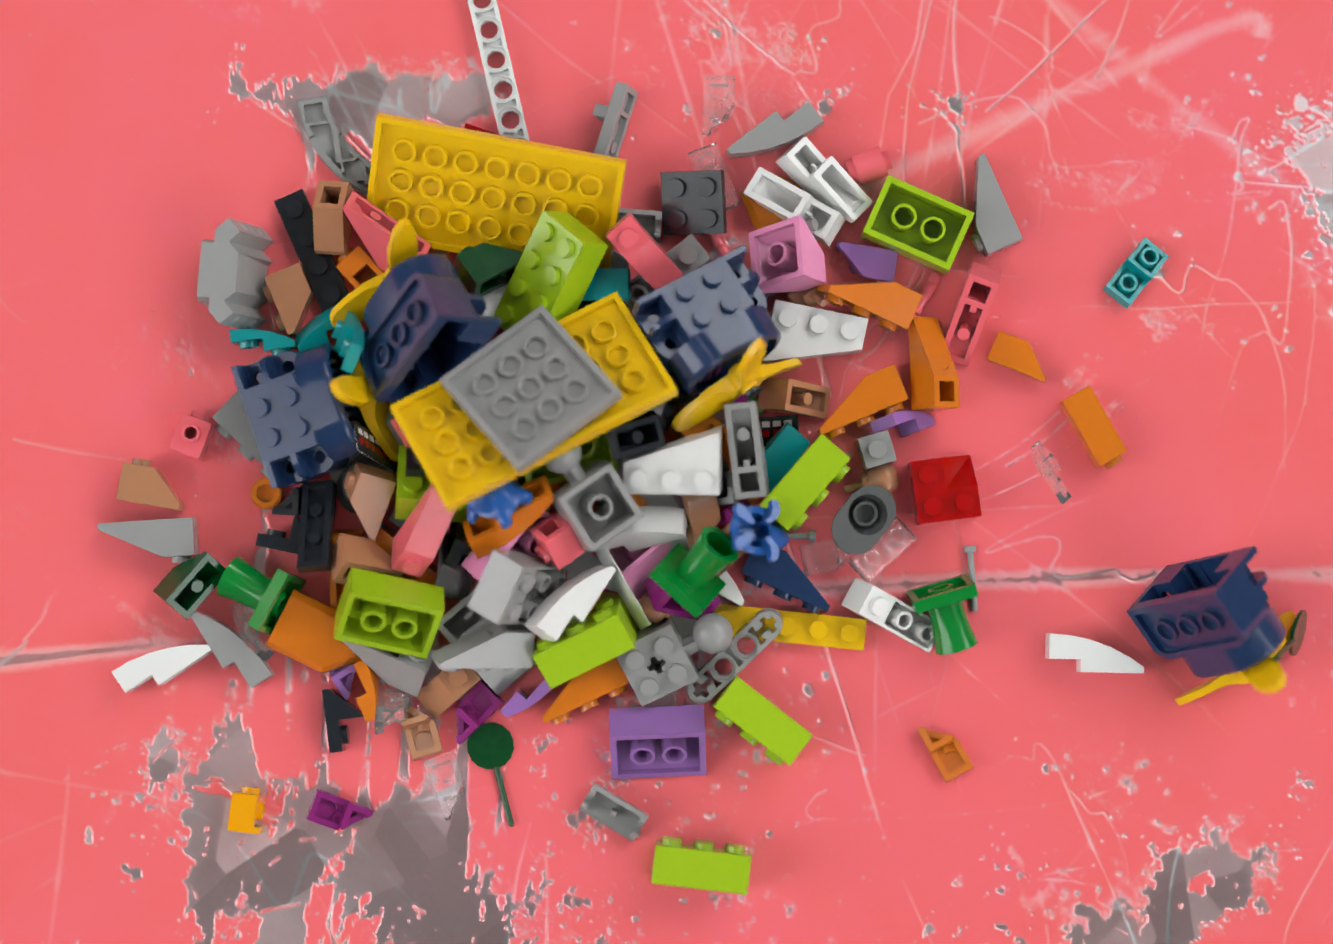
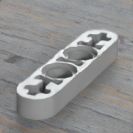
(738, 658)

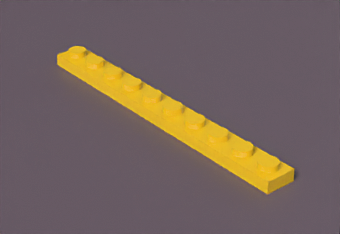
(796, 626)

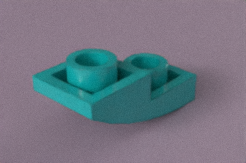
(1135, 272)
(607, 282)
(315, 332)
(272, 341)
(349, 341)
(783, 452)

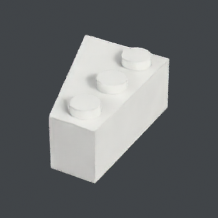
(815, 332)
(679, 467)

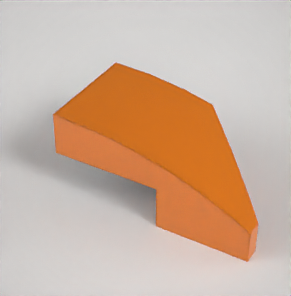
(1016, 355)
(371, 683)
(946, 753)

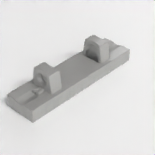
(615, 118)

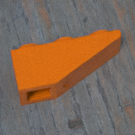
(883, 300)
(931, 368)
(872, 395)
(585, 690)

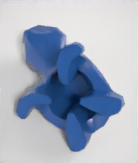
(499, 504)
(755, 531)

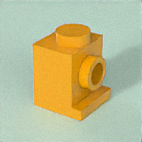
(246, 810)

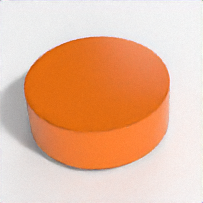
(264, 495)

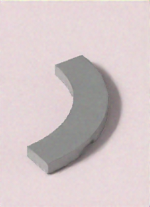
(331, 144)

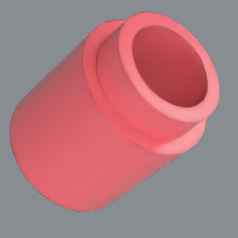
(868, 166)

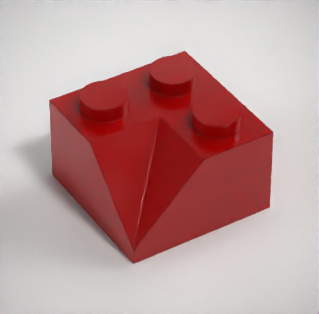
(944, 489)

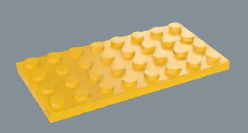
(487, 186)
(468, 465)

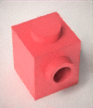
(193, 435)
(556, 541)

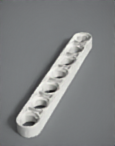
(499, 75)

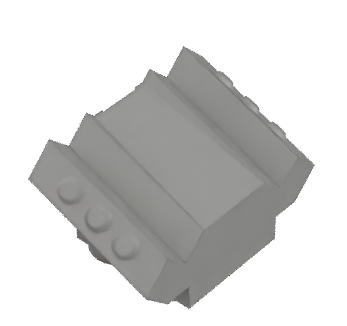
(234, 274)

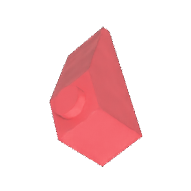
(374, 228)
(643, 252)
(971, 311)
(420, 535)

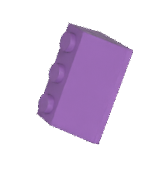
(657, 741)

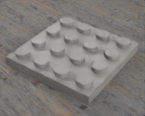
(530, 389)

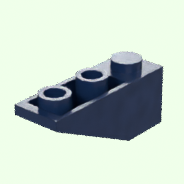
(785, 578)

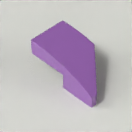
(869, 261)
(906, 421)
(522, 701)

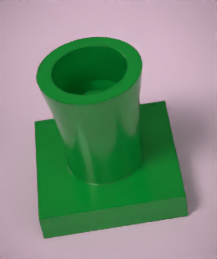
(692, 573)
(257, 591)
(946, 610)

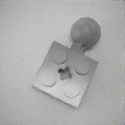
(575, 500)
(677, 668)

